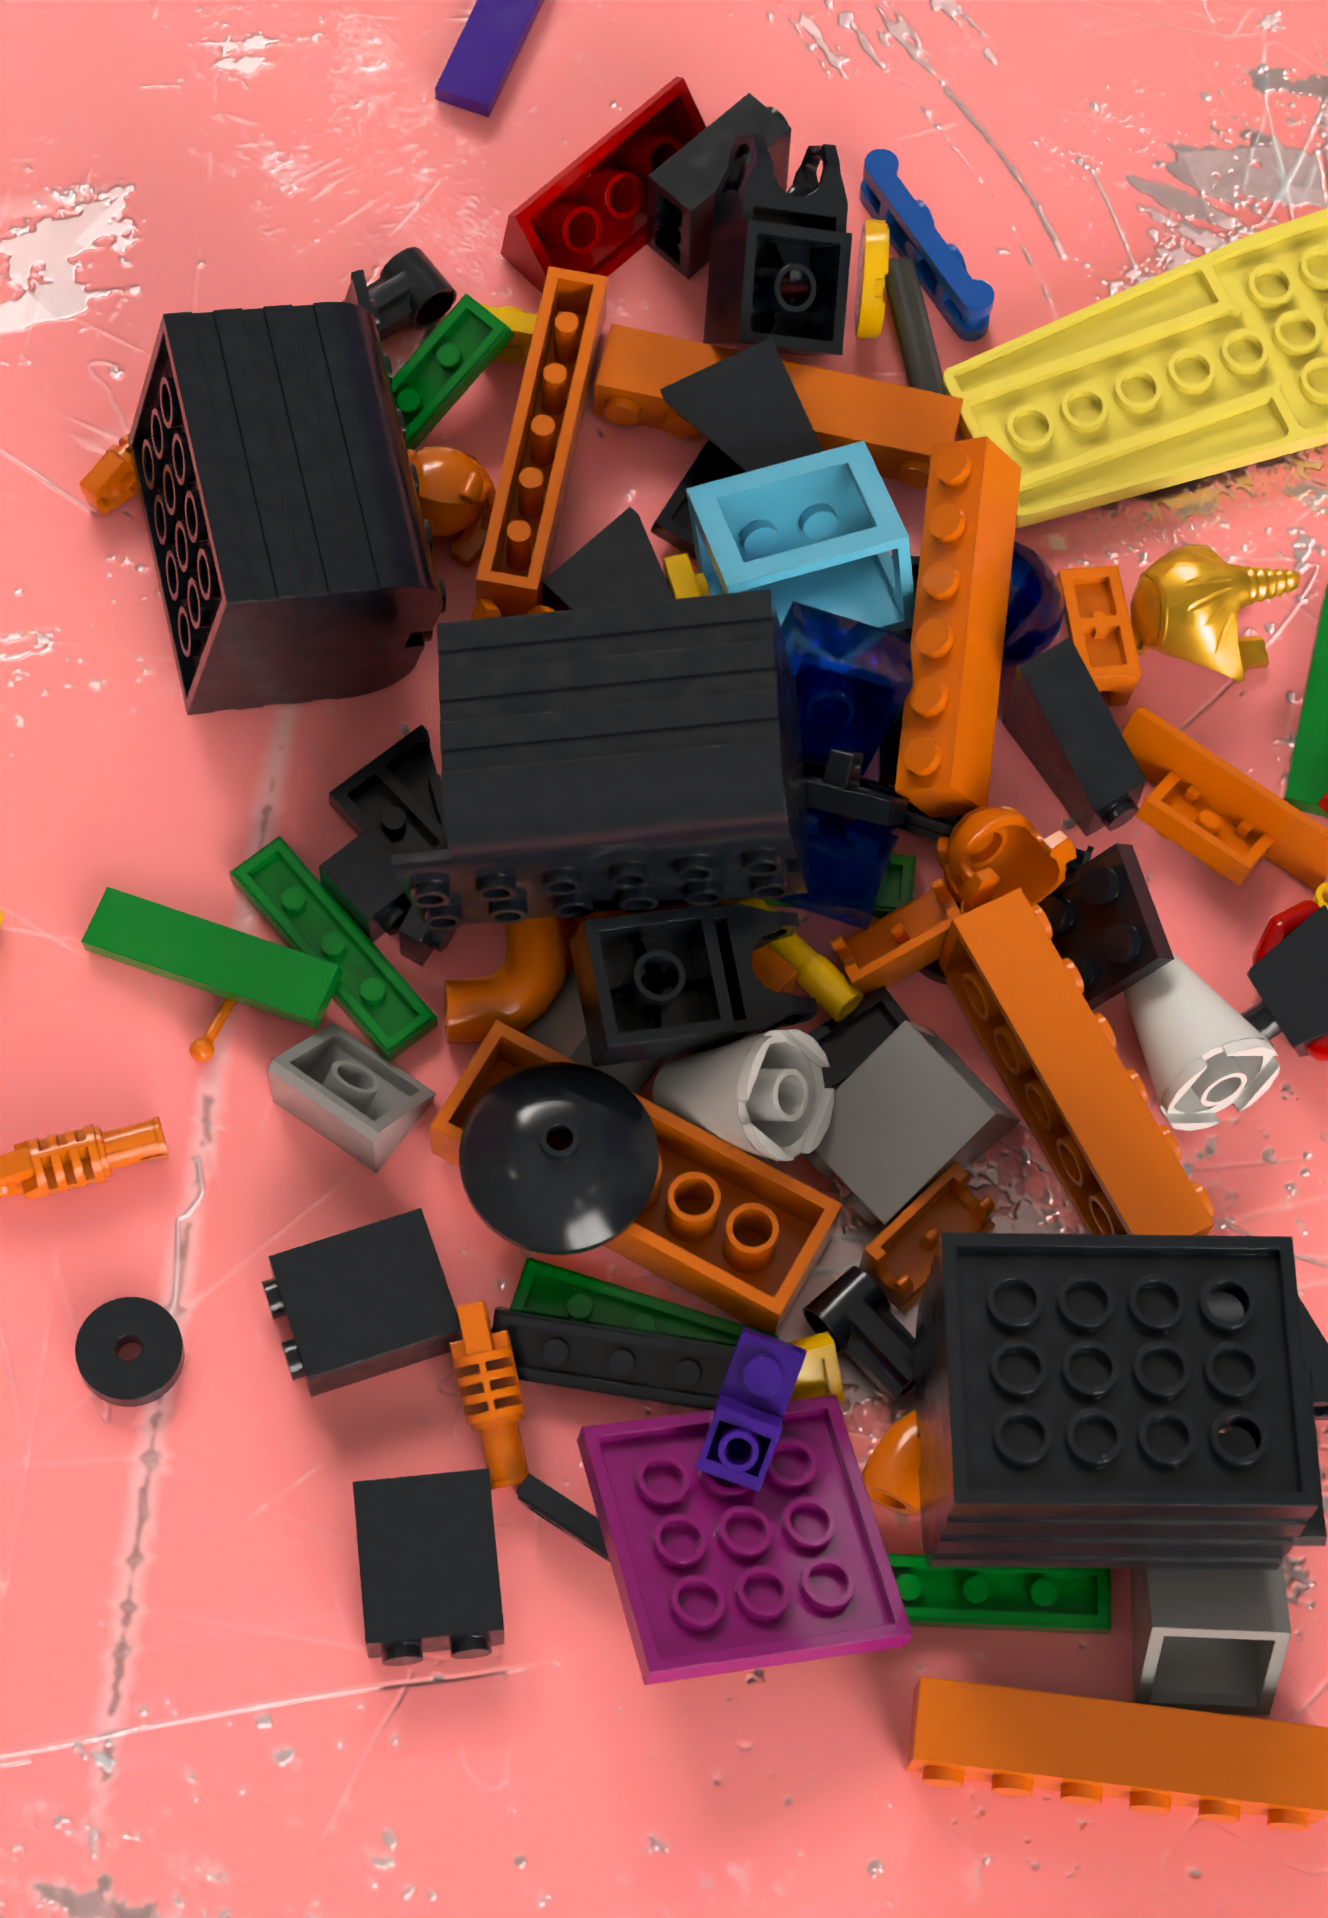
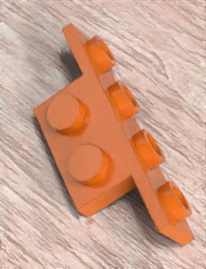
(1219, 809)

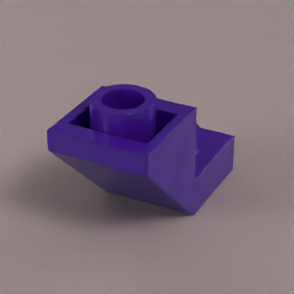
(750, 1409)

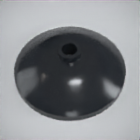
(551, 1196)

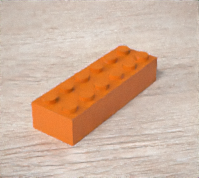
(1067, 1075)
(715, 1214)

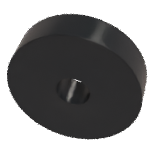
(126, 1322)

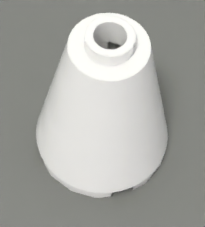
(1197, 1047)
(753, 1093)

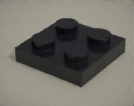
(1107, 924)

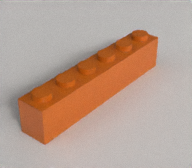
(842, 407)
(542, 441)
(958, 628)
(1120, 1752)

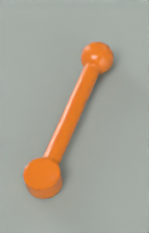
(203, 1048)

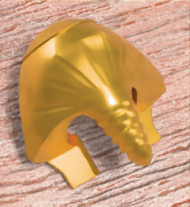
(1191, 607)

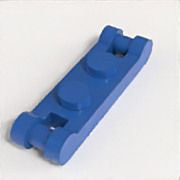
(912, 233)

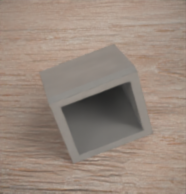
(907, 1122)
(1208, 1638)

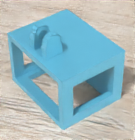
(810, 534)

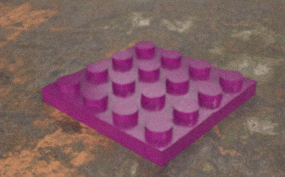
(736, 1573)

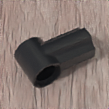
(410, 292)
(862, 1326)

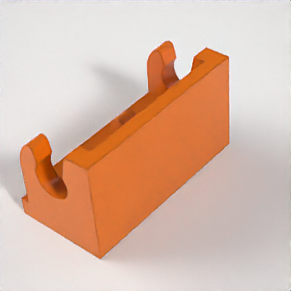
(1101, 628)
(899, 941)
(905, 1249)

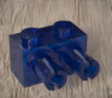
(846, 867)

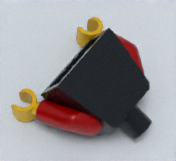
(1293, 977)

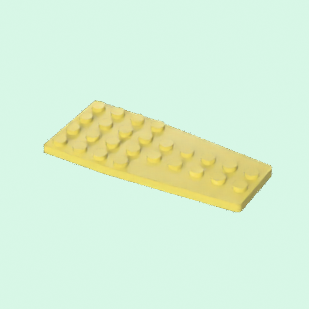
(1163, 378)

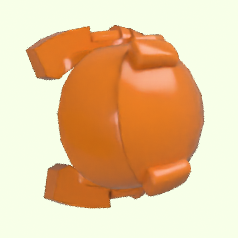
(455, 497)
(999, 852)

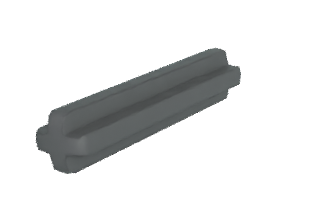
(913, 326)

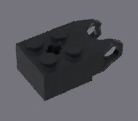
(779, 254)
(704, 975)

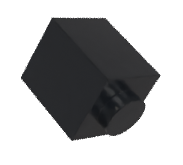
(366, 886)

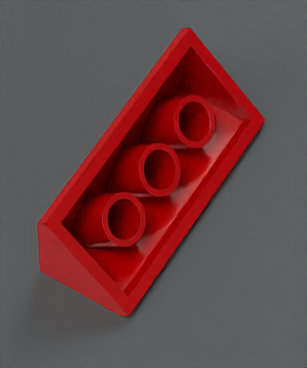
(597, 206)

